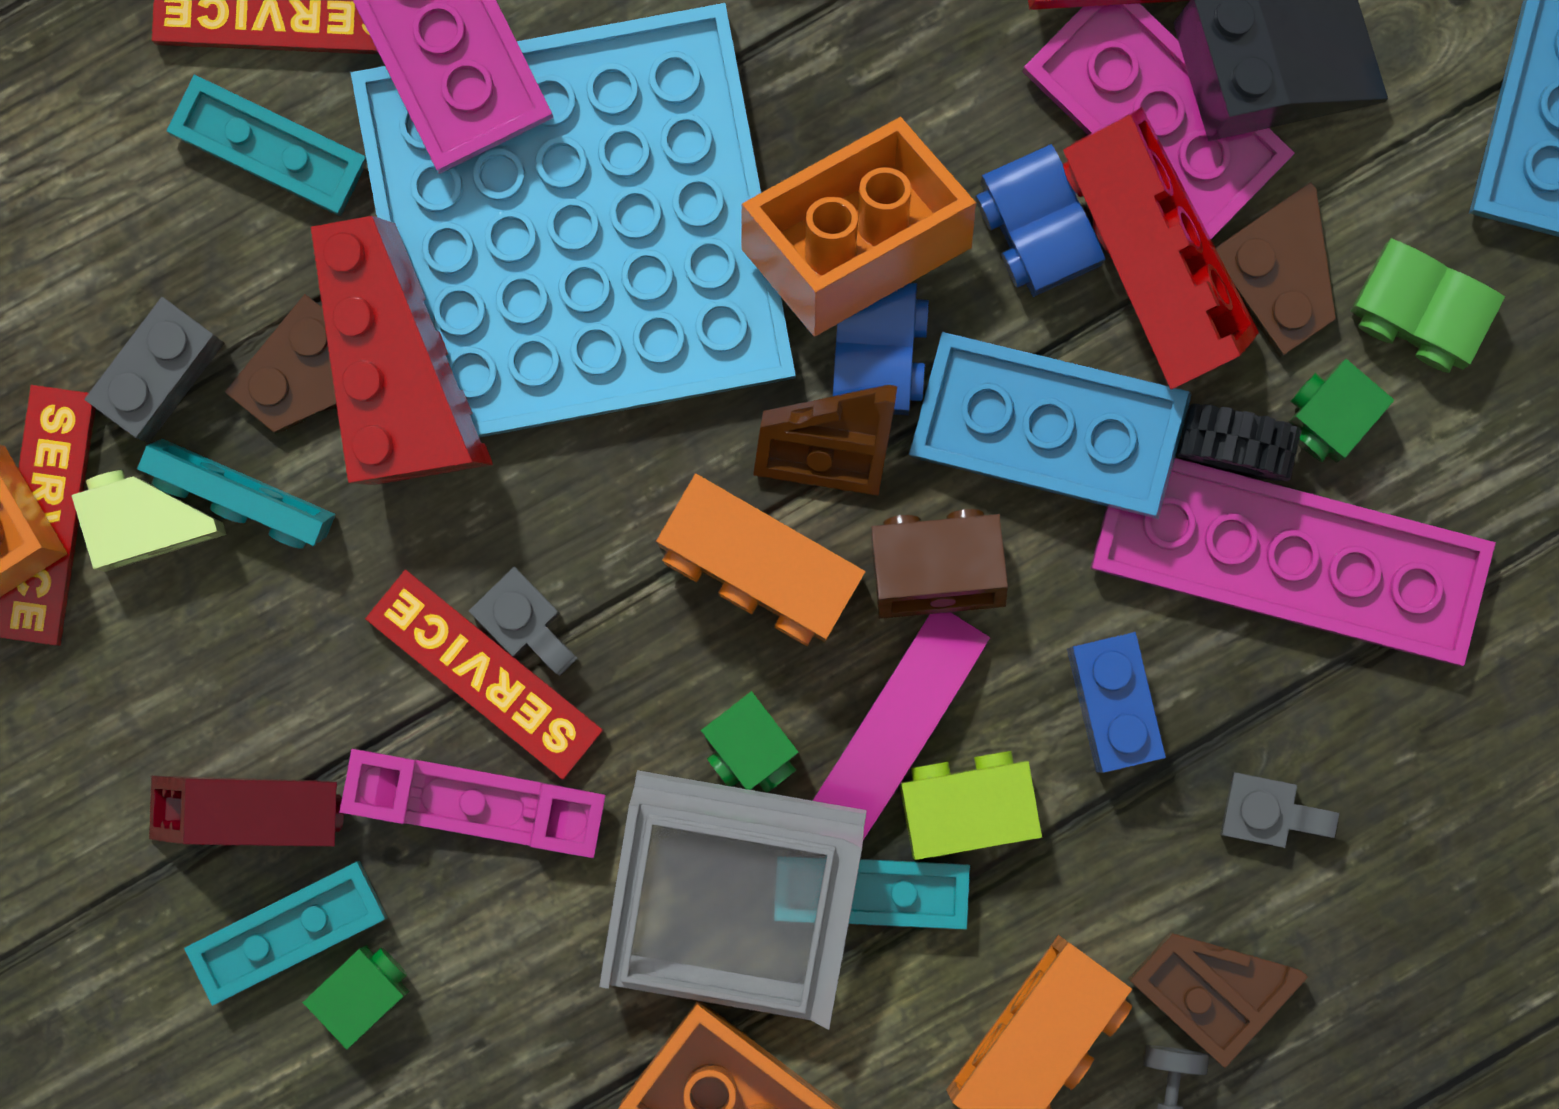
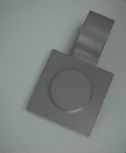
(519, 617)
(1266, 810)

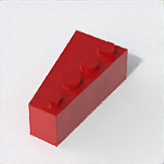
(1159, 248)
(387, 361)

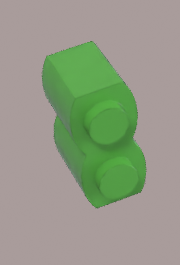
(1427, 306)

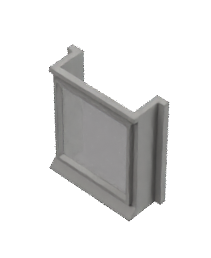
(733, 897)

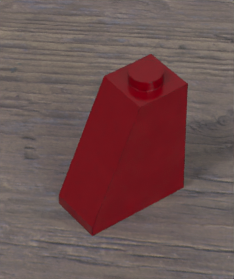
(244, 811)

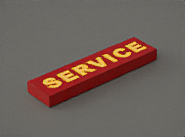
(262, 25)
(54, 468)
(484, 674)

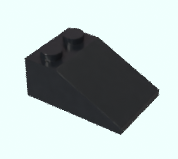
(1276, 61)

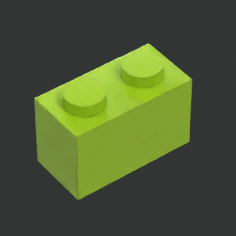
(970, 807)

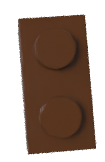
(939, 564)

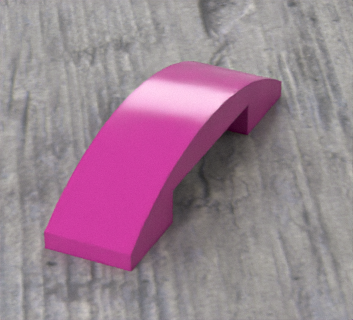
(903, 716)
(472, 802)

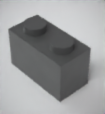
(154, 371)

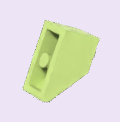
(136, 521)

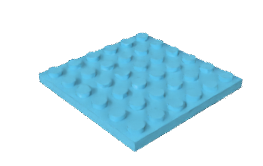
(599, 247)

